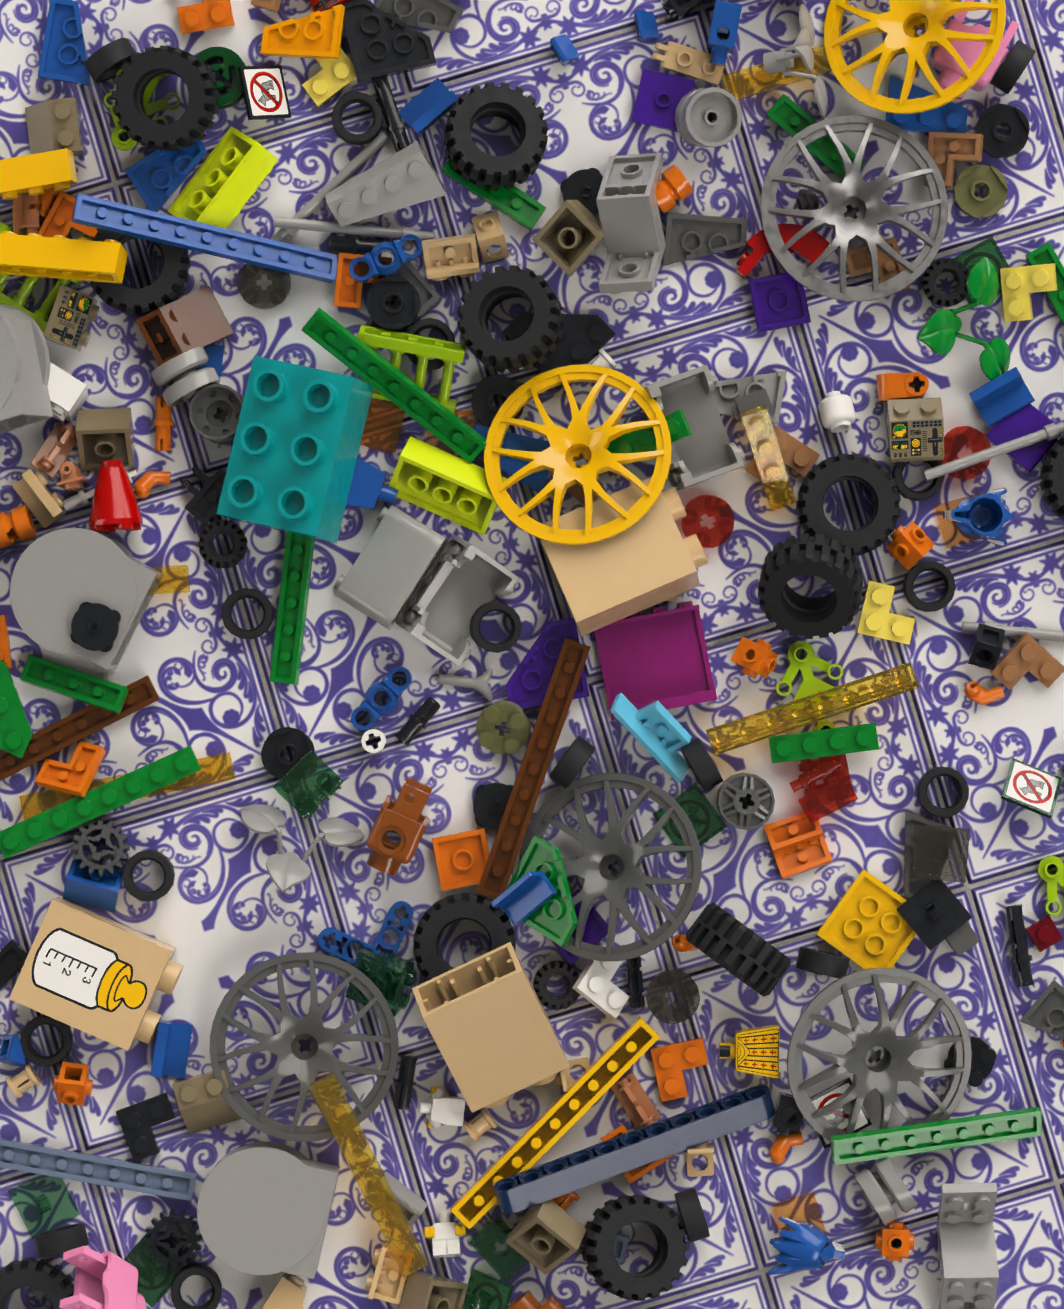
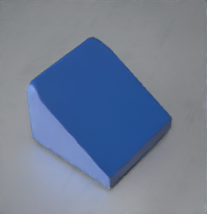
(646, 25)
(564, 49)
(11, 1051)

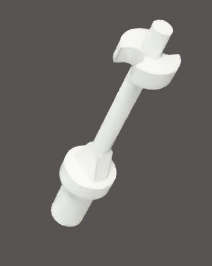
(82, 496)

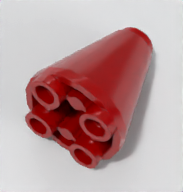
(114, 500)

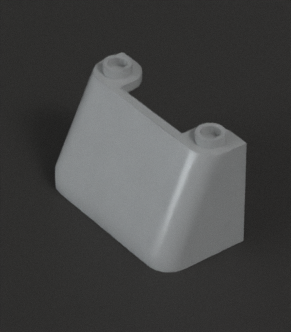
(708, 449)
(389, 566)
(450, 593)

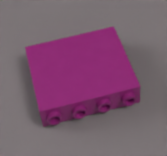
(656, 658)

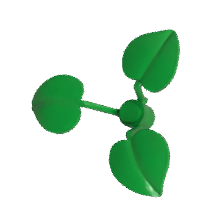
(944, 325)

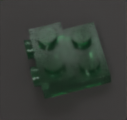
(389, 974)

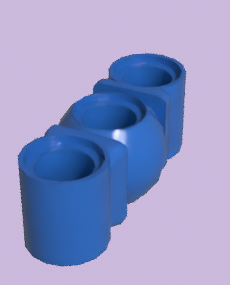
(374, 265)
(369, 703)

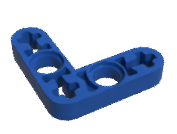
(379, 940)

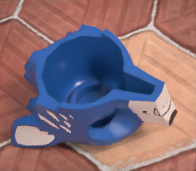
(982, 516)
(803, 1247)

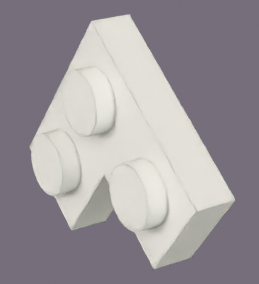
(598, 989)

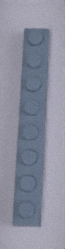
(97, 1170)

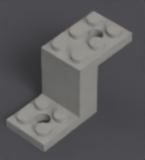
(631, 223)
(967, 1246)

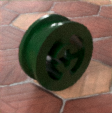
(230, 62)

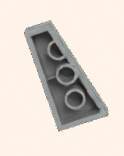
(386, 187)

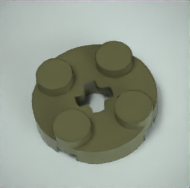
(983, 176)
(491, 737)

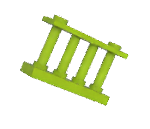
(19, 299)
(425, 349)

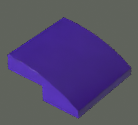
(1019, 424)

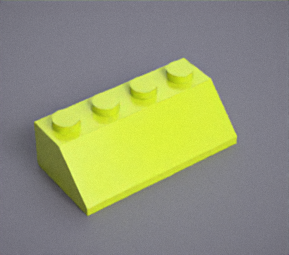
(224, 181)
(444, 485)

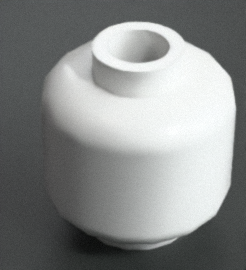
(837, 412)

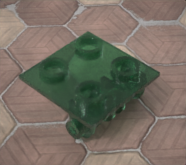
(308, 784)

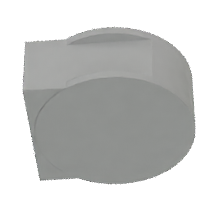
(22, 370)
(76, 568)
(267, 1209)

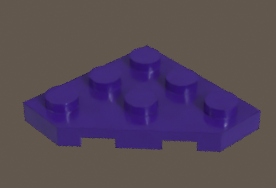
(533, 675)

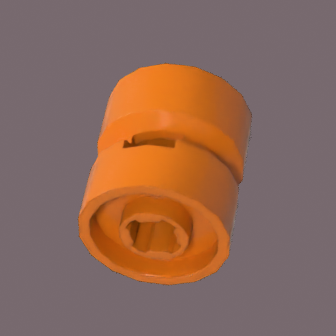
(671, 187)
(16, 526)

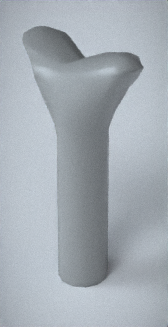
(479, 683)

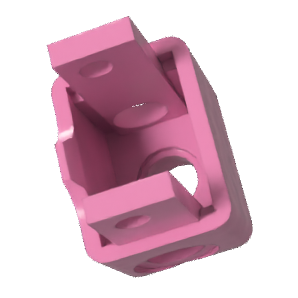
(969, 52)
(102, 1281)

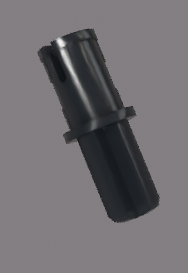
(352, 245)
(418, 721)
(405, 1082)

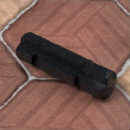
(635, 983)

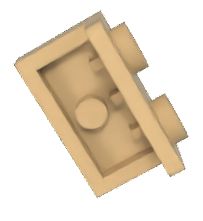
(450, 257)
(38, 498)
(388, 1279)

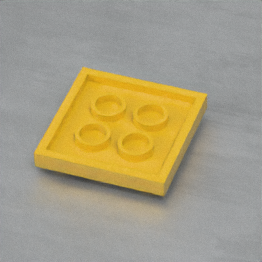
(867, 924)

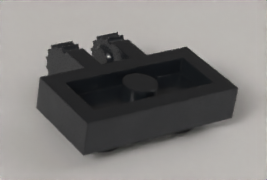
(206, 501)

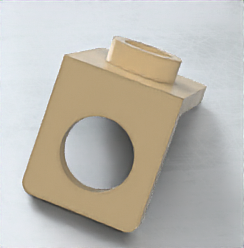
(488, 233)
(564, 1076)
(703, 1149)

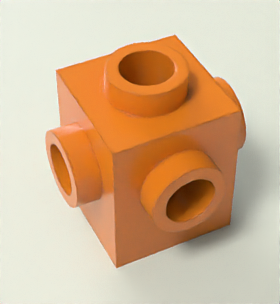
(909, 544)
(755, 657)
(73, 1084)
(887, 1234)

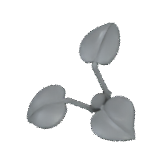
(784, 59)
(288, 868)

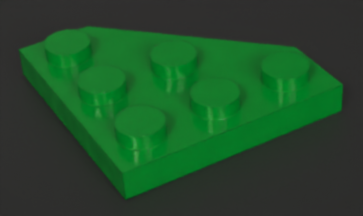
(14, 725)
(557, 916)

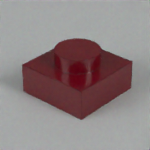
(1044, 933)

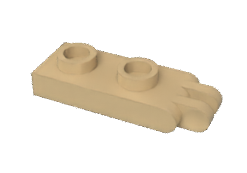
(688, 62)

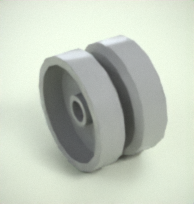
(723, 113)
(184, 376)
(885, 1190)

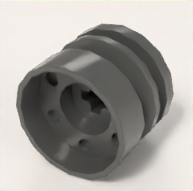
(207, 408)
(739, 786)

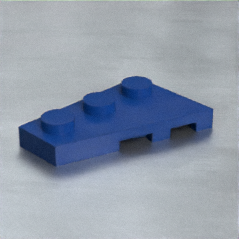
(64, 45)
(946, 119)
(163, 172)
(511, 465)

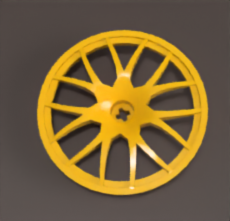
(902, 37)
(570, 446)

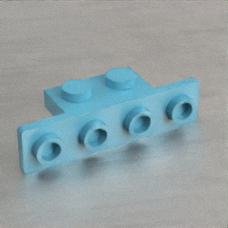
(656, 733)

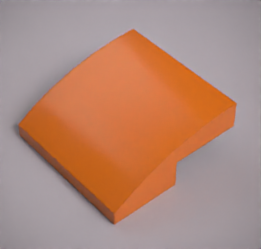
(797, 845)

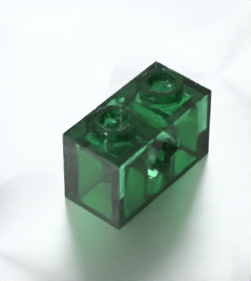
(485, 1243)

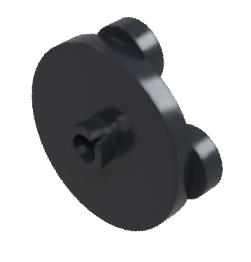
(583, 186)
(95, 626)
(490, 804)
(981, 1063)

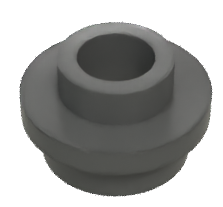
(807, 200)

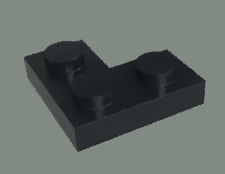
(138, 1123)

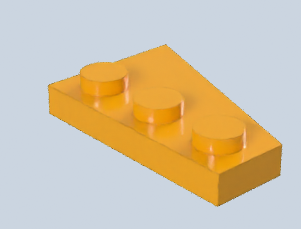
(306, 37)

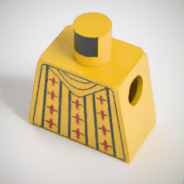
(754, 1051)

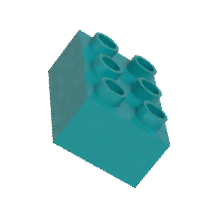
(295, 449)

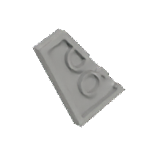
(729, 390)

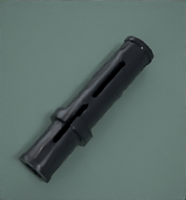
(391, 114)
(1019, 946)

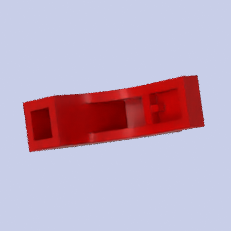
(808, 247)

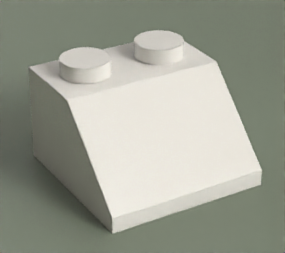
(65, 394)

